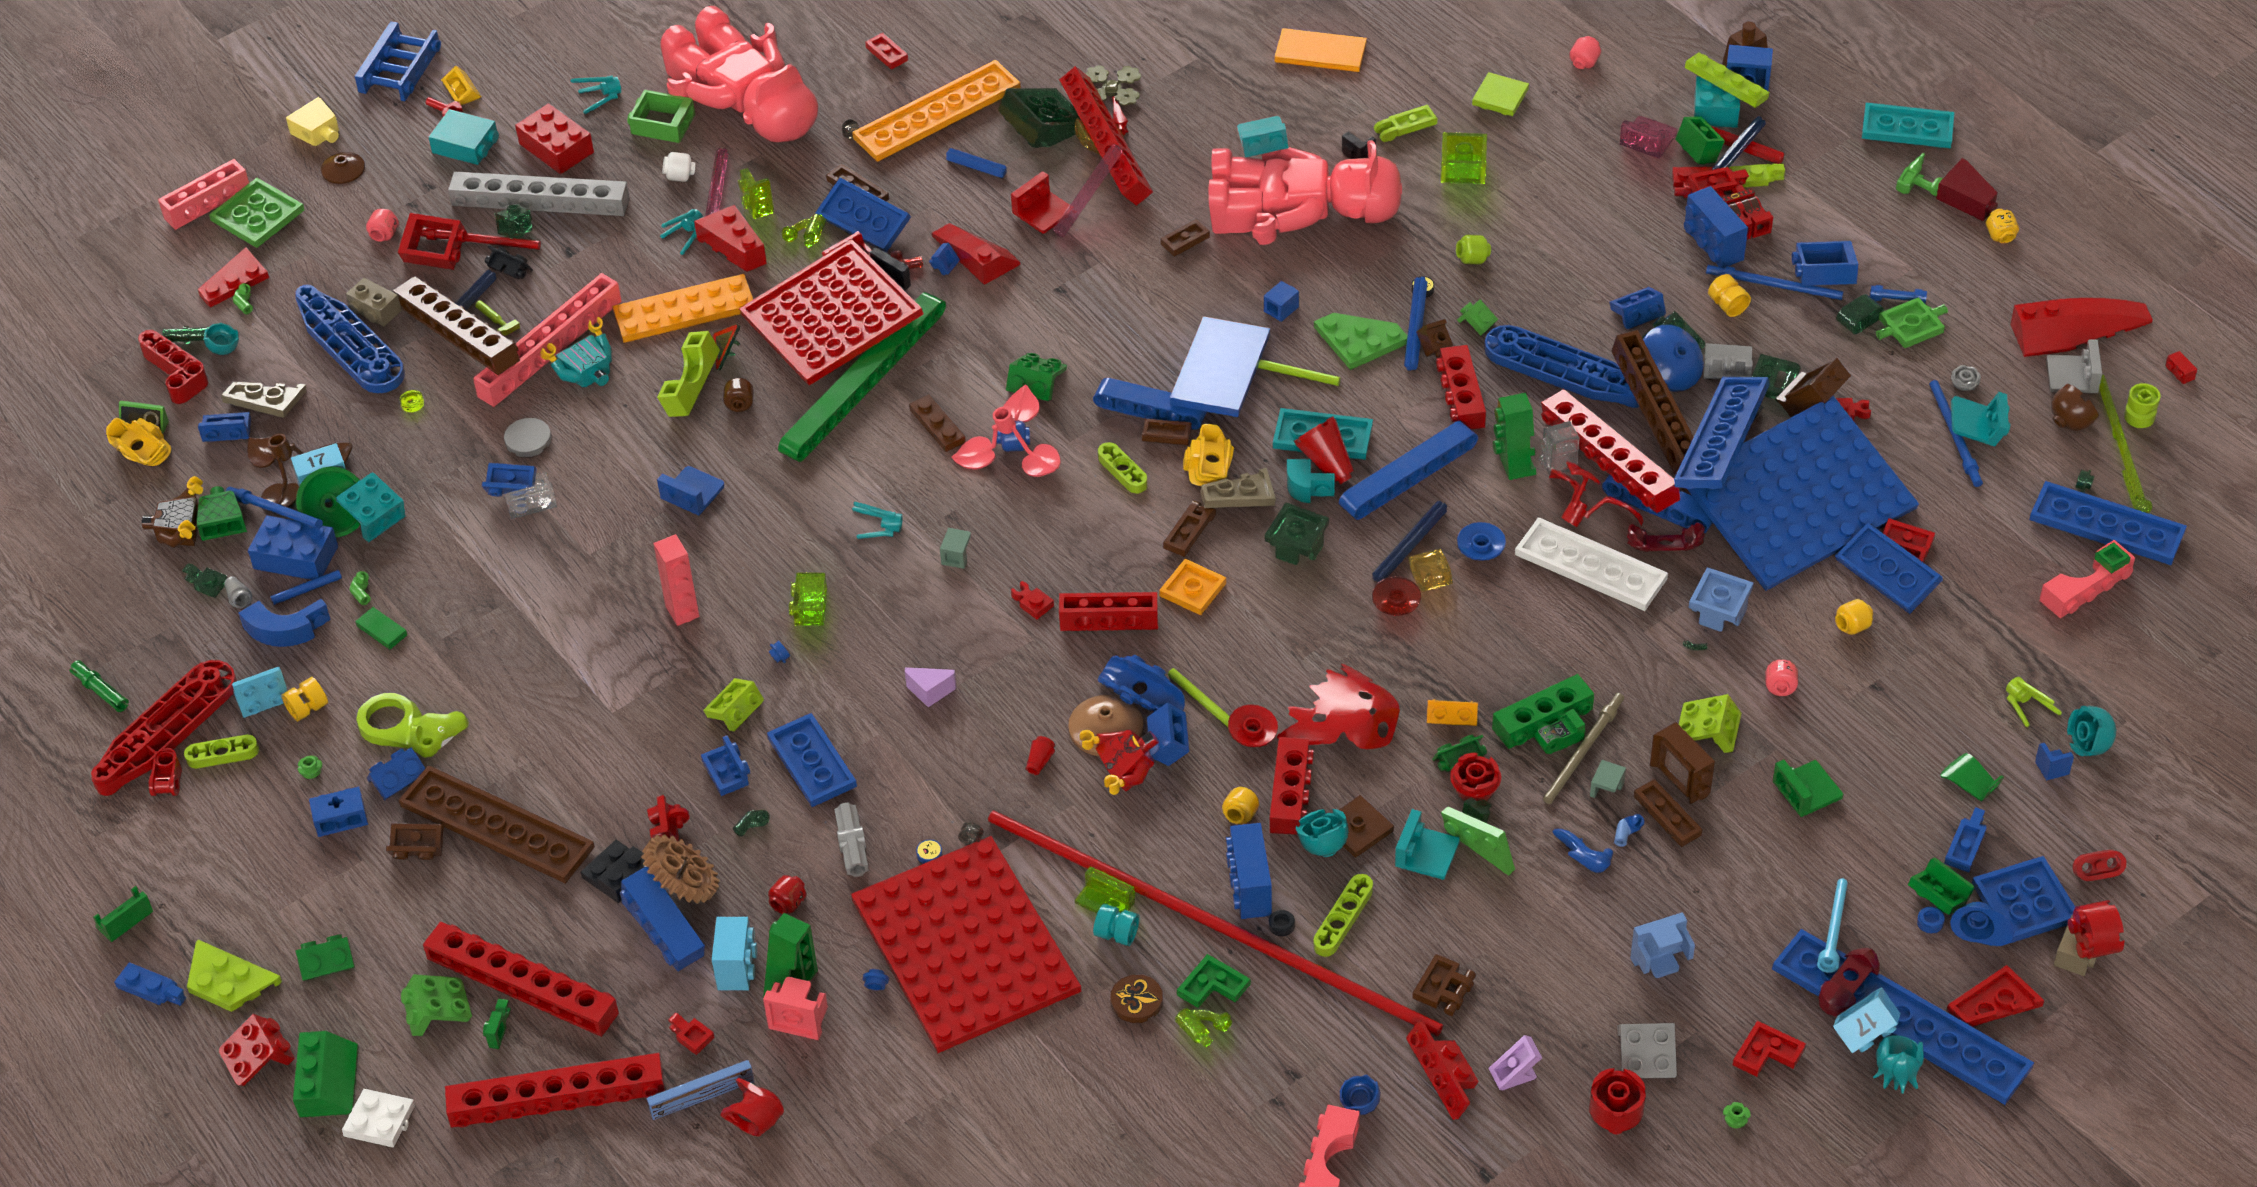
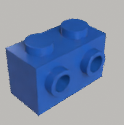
(1170, 729)

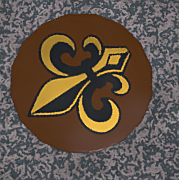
(1136, 998)

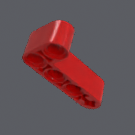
(185, 371)

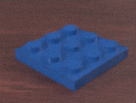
(2027, 896)

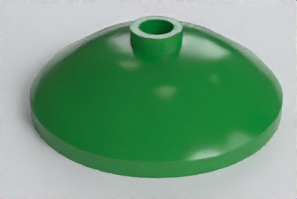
(323, 485)

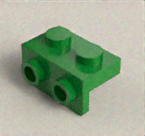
(1942, 887)
(324, 958)

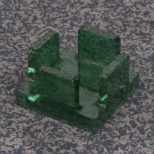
(1296, 533)

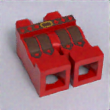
(1749, 210)

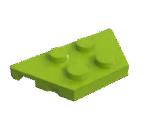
(226, 978)

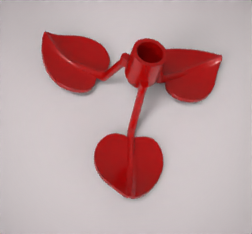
(1576, 509)

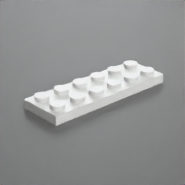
(1591, 564)

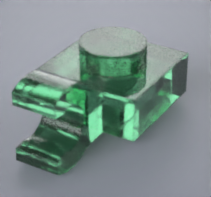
(207, 582)

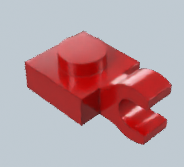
(691, 1035)

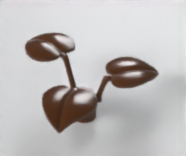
(263, 453)

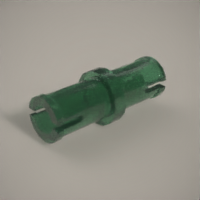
(184, 334)

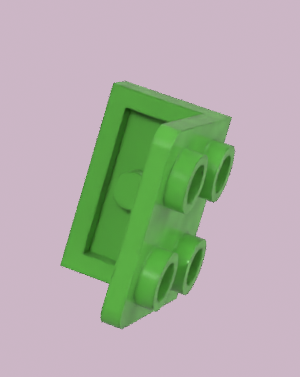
(434, 999)

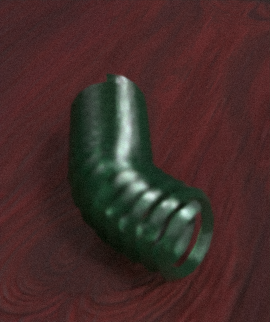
(1696, 647)

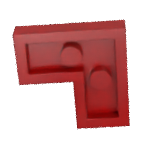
(1767, 1043)

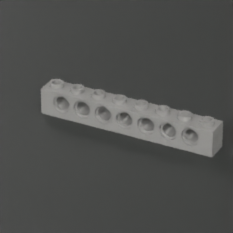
(539, 193)

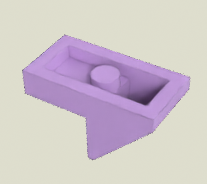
(1516, 1064)

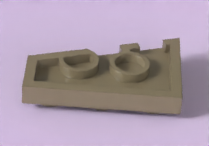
(268, 400)
(1241, 492)

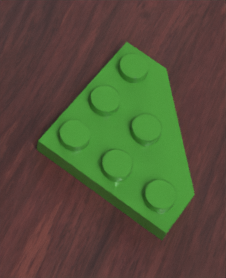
(1359, 338)

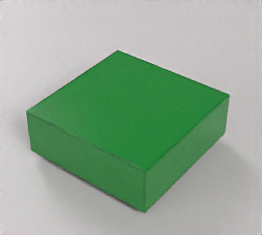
(2112, 557)

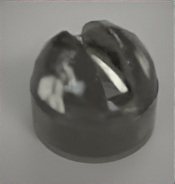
(848, 127)

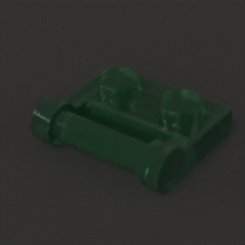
(1770, 367)

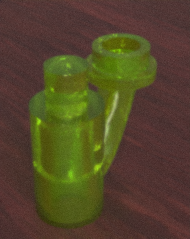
(814, 228)
(1194, 1028)

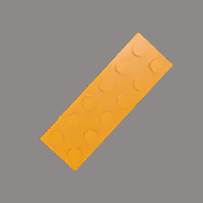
(682, 308)

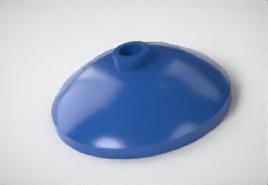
(1677, 370)

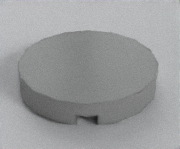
(527, 437)

